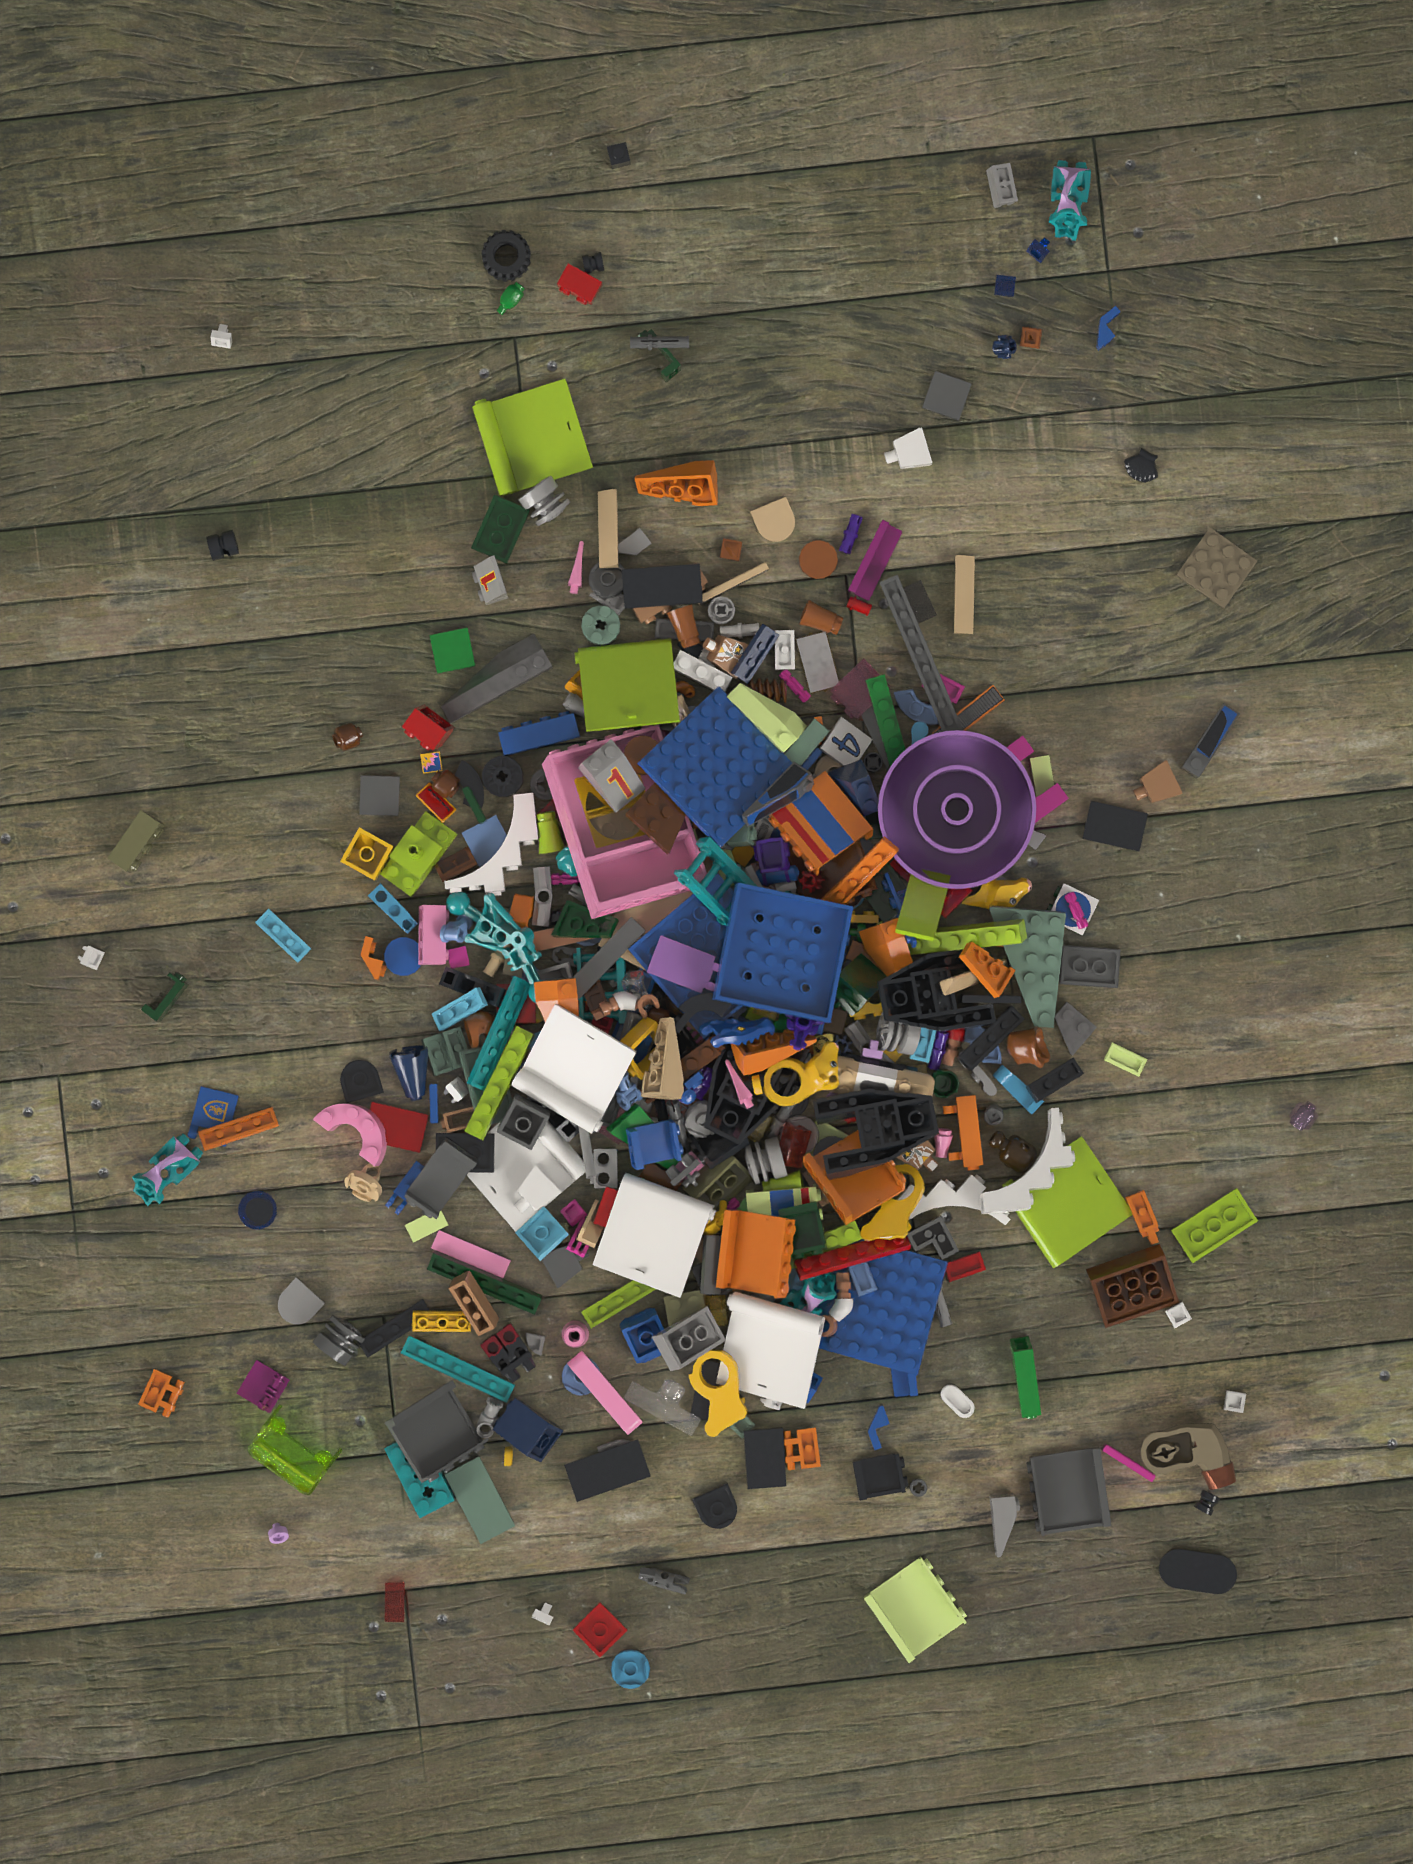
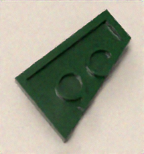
(577, 923)

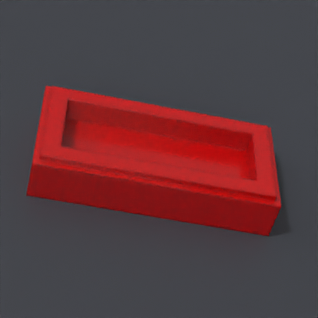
(965, 1266)

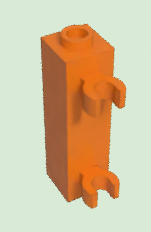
(968, 1131)

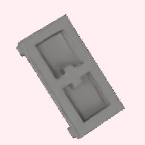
(1001, 185)

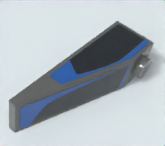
(1210, 741)
(786, 789)

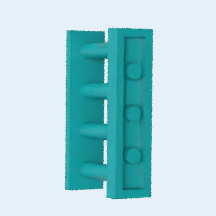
(722, 862)
(617, 975)

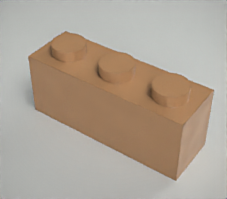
(473, 1303)

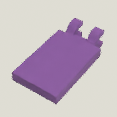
(683, 965)

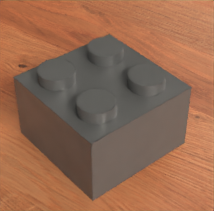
(523, 1121)

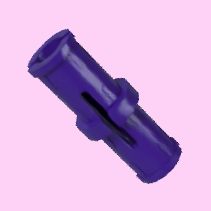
(850, 534)
(938, 1050)

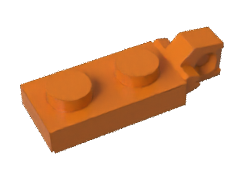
(1143, 1216)

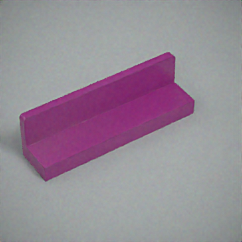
(875, 560)

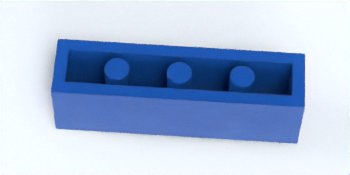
(538, 734)

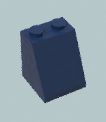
(857, 786)
(527, 1430)

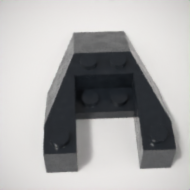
(916, 998)
(726, 1114)
(886, 1126)

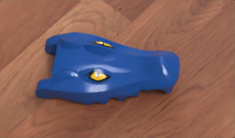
(736, 1032)

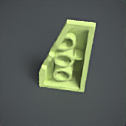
(775, 721)

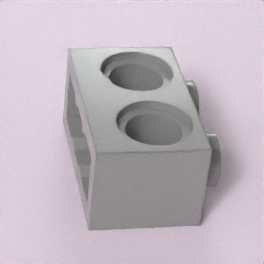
(610, 1168)

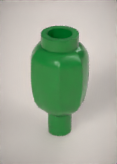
(511, 297)

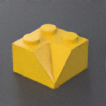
(367, 854)

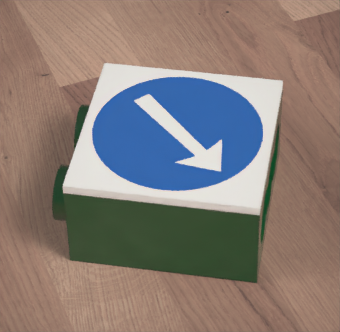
(1086, 902)

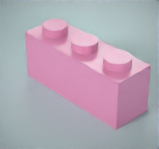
(430, 947)

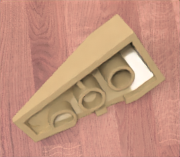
(665, 1072)

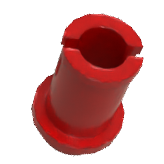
(859, 606)

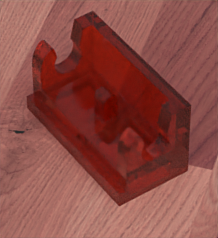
(794, 1144)

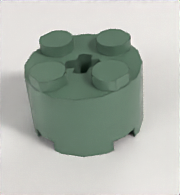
(605, 615)

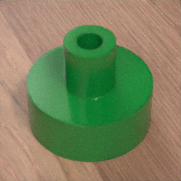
(854, 931)

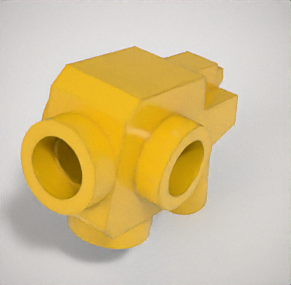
(714, 1226)

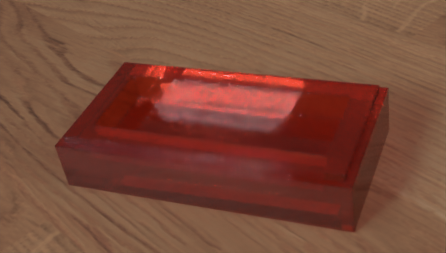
(394, 1601)

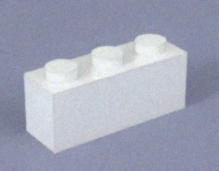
(701, 672)

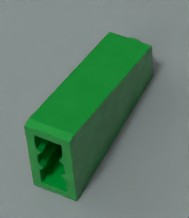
(634, 1117)
(1025, 1377)

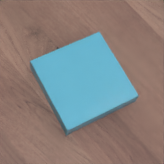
(542, 1233)

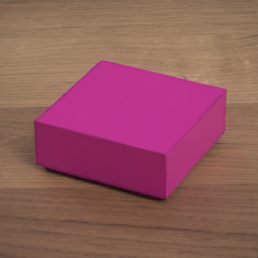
(458, 957)
(573, 1212)

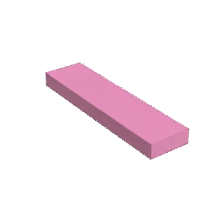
(471, 1254)

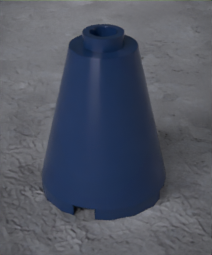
(411, 1069)

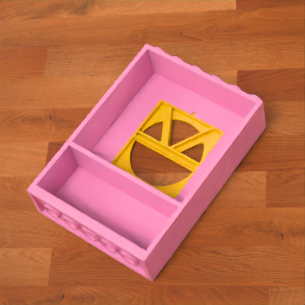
(613, 871)

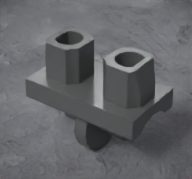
(690, 1164)

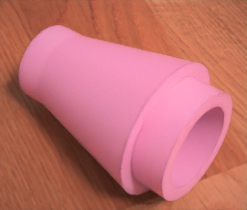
(943, 1142)

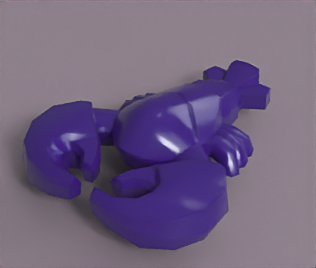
(801, 1028)

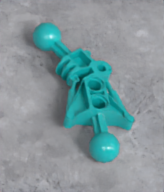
(493, 938)

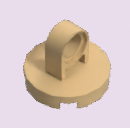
(363, 1185)

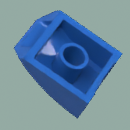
(638, 1333)

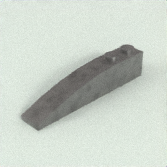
(501, 675)

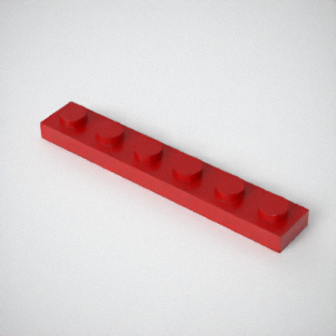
(849, 1256)

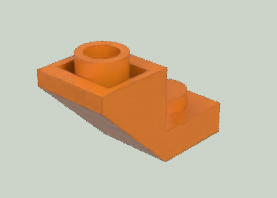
(522, 909)
(375, 966)

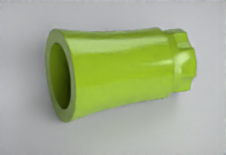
(549, 833)
(793, 1180)

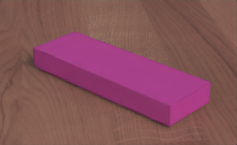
(1128, 1462)

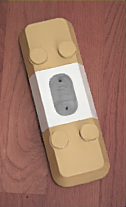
(863, 1073)

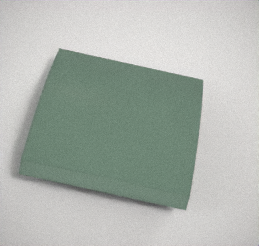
(444, 1050)

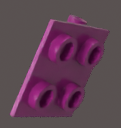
(263, 1386)

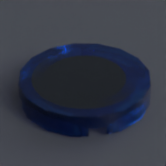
(257, 1210)

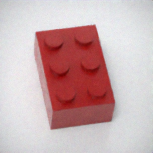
(427, 727)

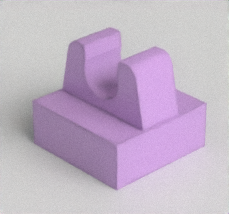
(872, 1051)

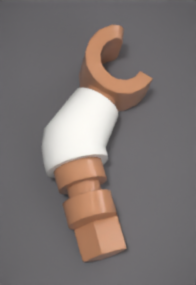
(625, 1001)
(842, 1305)

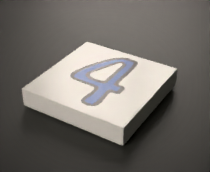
(845, 743)

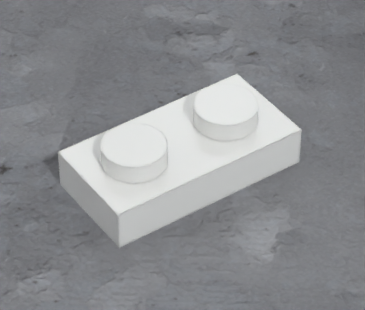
(785, 650)

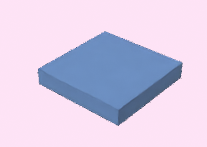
(485, 839)

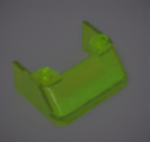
(288, 1457)

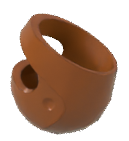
(476, 1024)

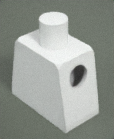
(910, 451)
(536, 1191)

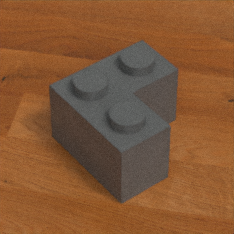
(933, 1232)

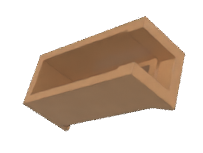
(447, 1122)

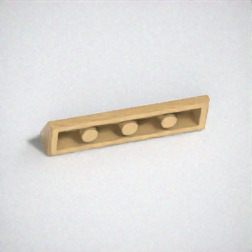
(608, 529)
(964, 594)
(960, 982)

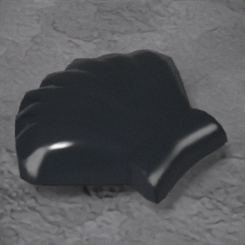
(1142, 466)

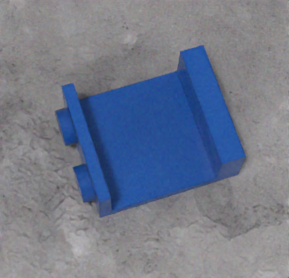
(654, 1143)

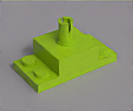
(418, 853)

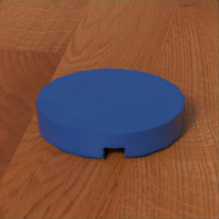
(402, 956)

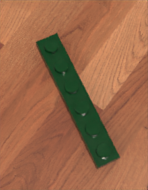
(489, 1283)

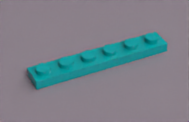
(499, 1033)
(457, 1368)

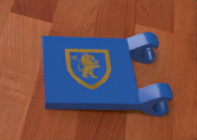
(212, 1109)

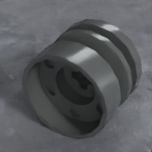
(339, 1340)

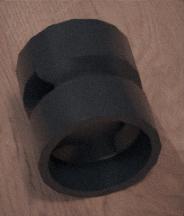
(222, 545)

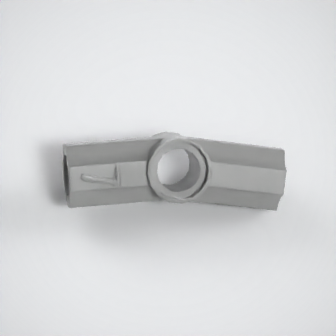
(542, 910)
(860, 1037)

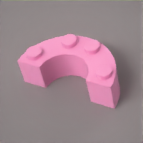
(365, 1121)

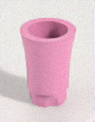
(579, 1327)

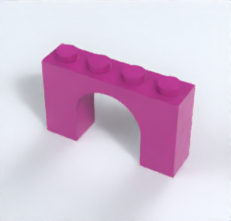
(1049, 799)

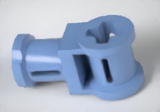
(456, 930)
(627, 1093)

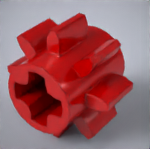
(816, 881)

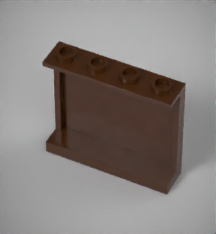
(833, 872)

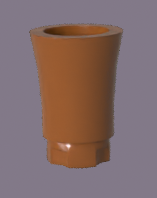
(820, 618)
(685, 626)

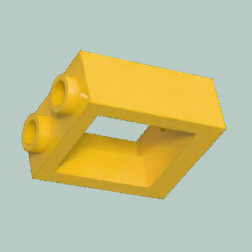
(634, 1038)

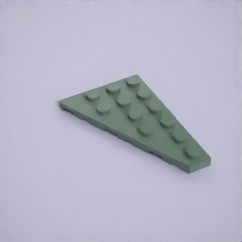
(1036, 959)

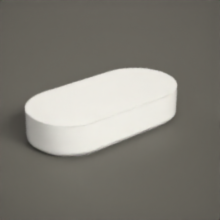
(957, 1401)

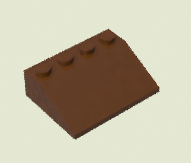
(1132, 1285)

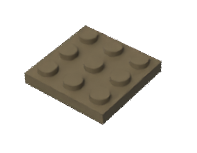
(1216, 568)

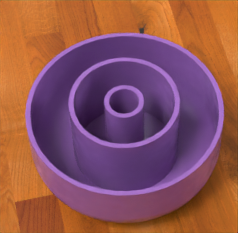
(957, 808)

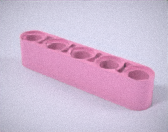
(604, 1392)

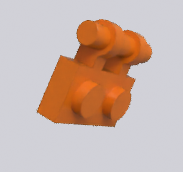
(155, 1391)
(808, 1448)

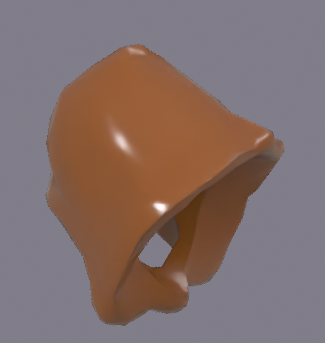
(1028, 1047)

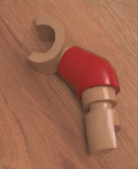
(954, 1040)

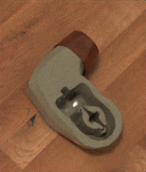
(1190, 1446)

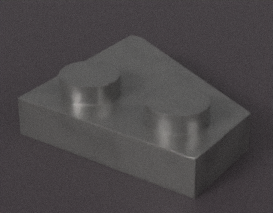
(1073, 1027)

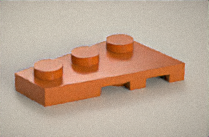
(987, 969)

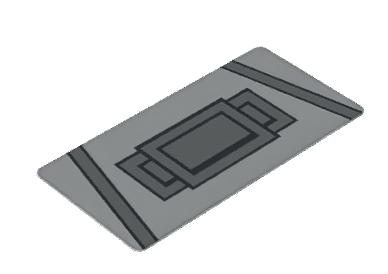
(763, 830)

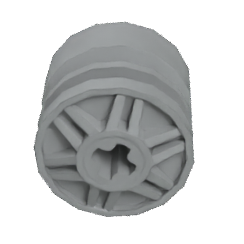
(544, 501)
(897, 1036)
(765, 1160)

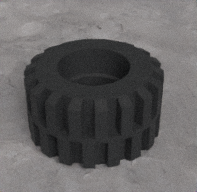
(506, 272)

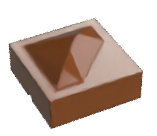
(1031, 337)
(731, 549)

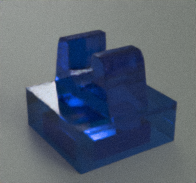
(1039, 250)
(1004, 285)

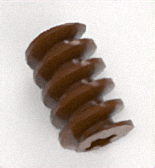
(770, 690)

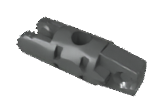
(664, 1579)

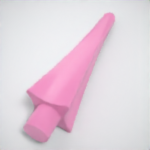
(576, 576)
(743, 1093)

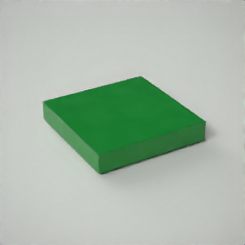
(452, 650)

